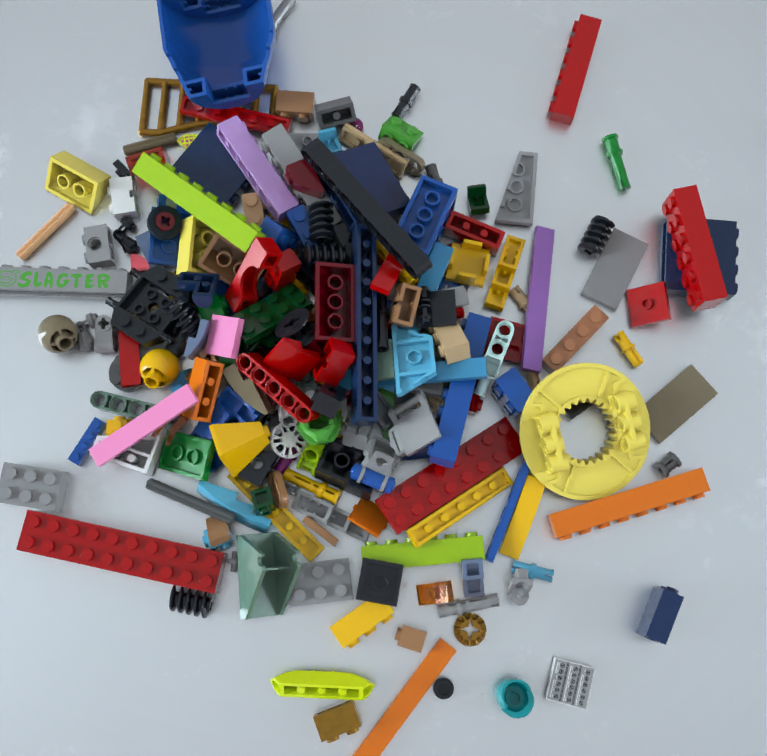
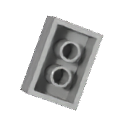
(33, 487)
(322, 583)

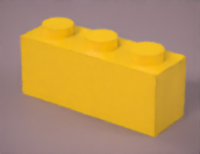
(360, 622)

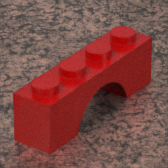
(261, 255)

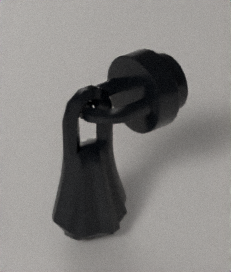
(128, 244)

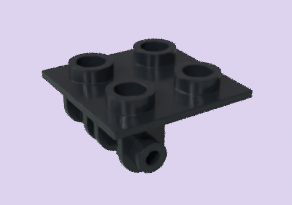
(436, 308)

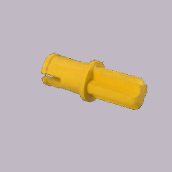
(628, 349)

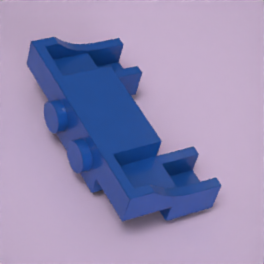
(227, 409)

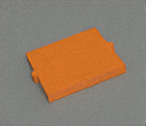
(368, 517)

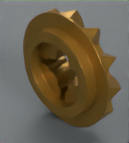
(464, 621)

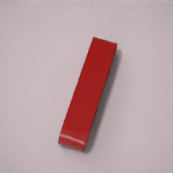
(269, 386)

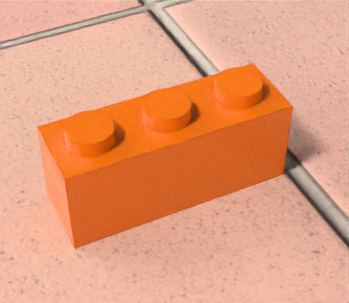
(205, 384)

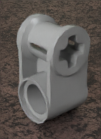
(105, 336)

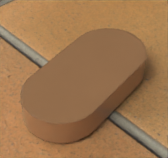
(278, 489)

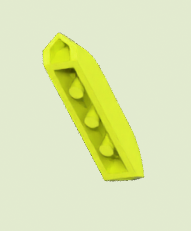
(322, 685)

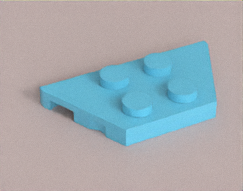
(412, 359)

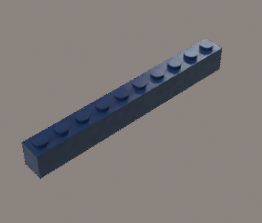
(364, 369)

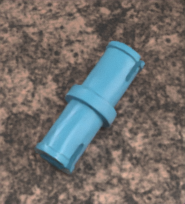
(534, 571)

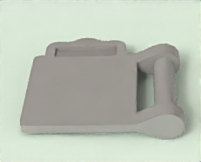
(414, 429)

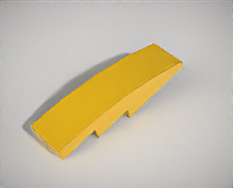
(504, 273)
(522, 517)

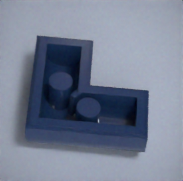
(201, 284)

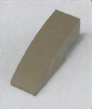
(248, 390)

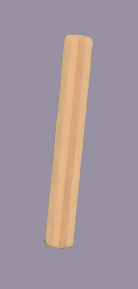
(45, 231)

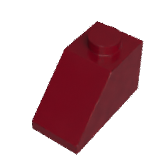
(304, 179)

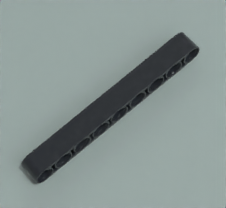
(366, 208)

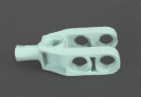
(494, 361)

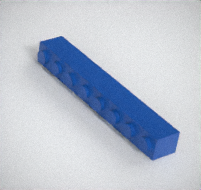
(458, 397)

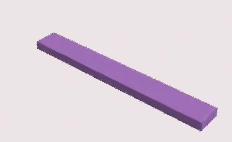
(537, 300)

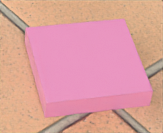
(224, 336)

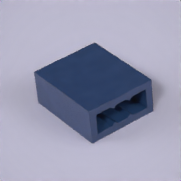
(660, 614)

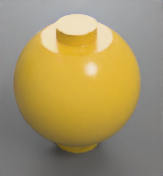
(159, 368)

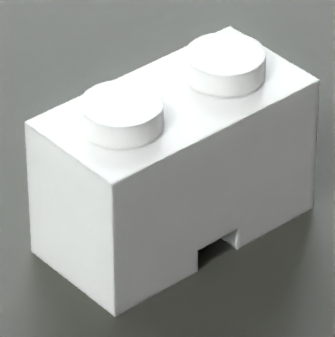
(122, 195)

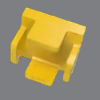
(468, 263)

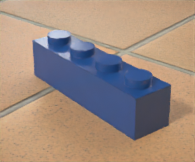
(87, 441)

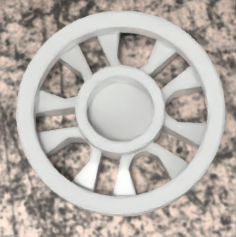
(287, 440)

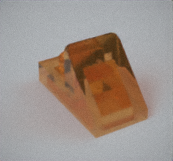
(435, 593)

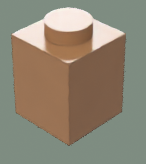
(410, 638)

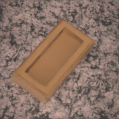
(217, 531)
(320, 531)

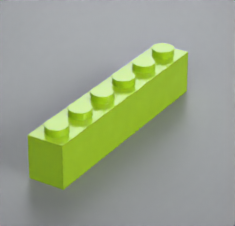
(430, 553)

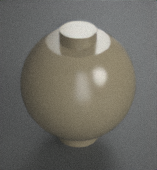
(57, 334)

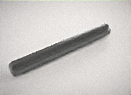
(190, 501)

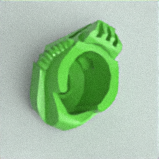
(320, 431)

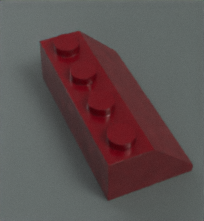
(334, 302)

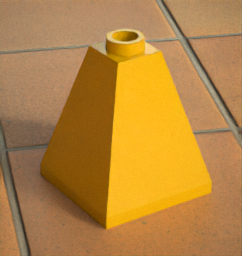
(239, 443)

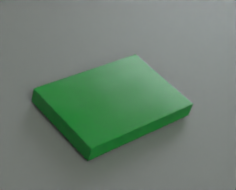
(187, 456)

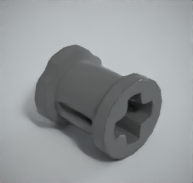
(665, 470)

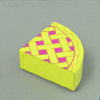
(186, 140)

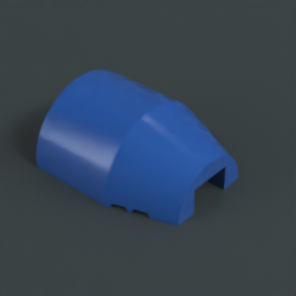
(219, 48)

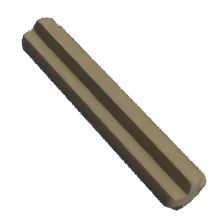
(148, 144)

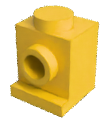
(115, 424)

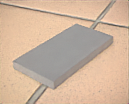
(614, 269)

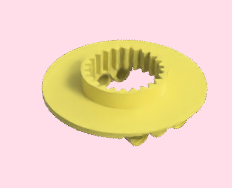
(544, 445)

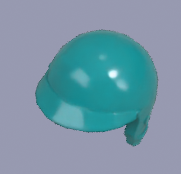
(515, 697)

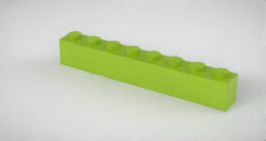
(196, 201)

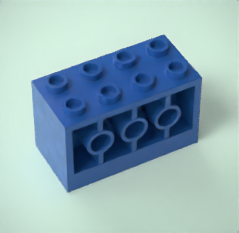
(428, 212)

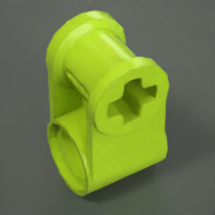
(311, 457)

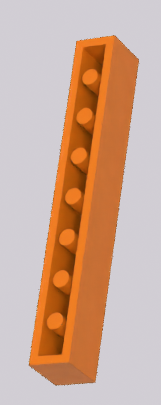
(627, 503)

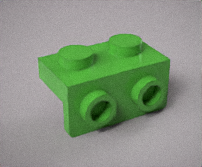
(400, 132)

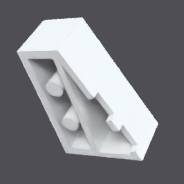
(141, 456)

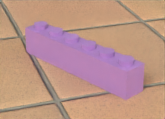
(256, 167)

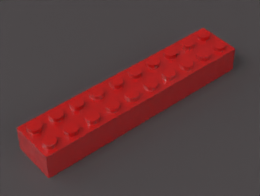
(122, 551)

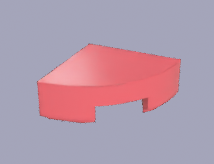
(139, 263)

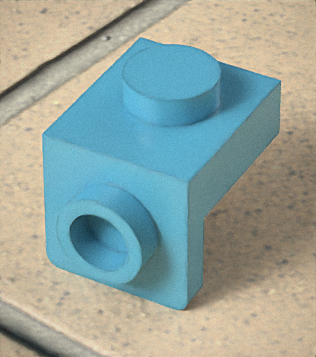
(330, 139)
(223, 546)

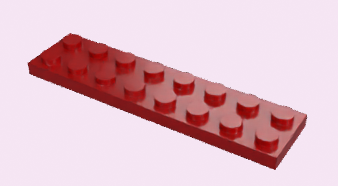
(438, 484)

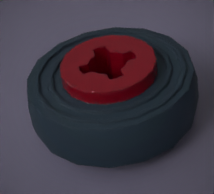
(159, 228)

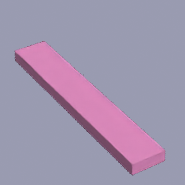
(143, 425)

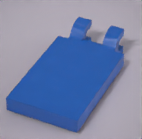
(165, 251)

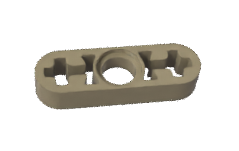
(390, 144)

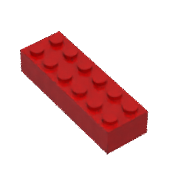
(694, 249)

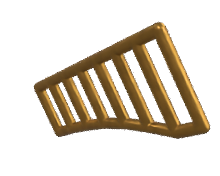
(180, 125)

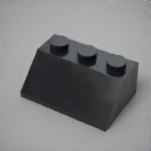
(336, 466)

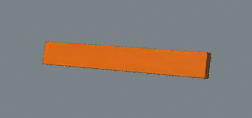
(406, 700)

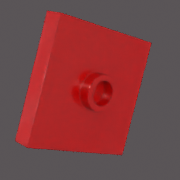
(648, 304)

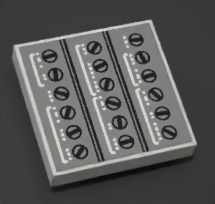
(570, 683)

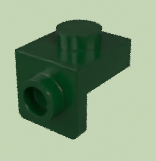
(477, 199)
(263, 501)

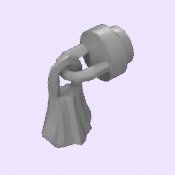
(85, 341)

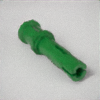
(614, 154)

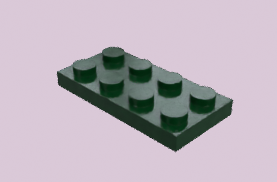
(265, 314)

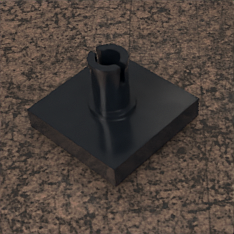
(379, 582)

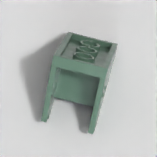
(265, 573)

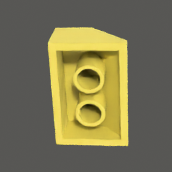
(76, 181)
(192, 243)

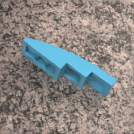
(227, 500)

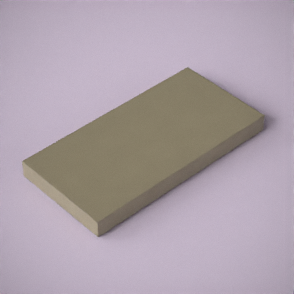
(678, 402)

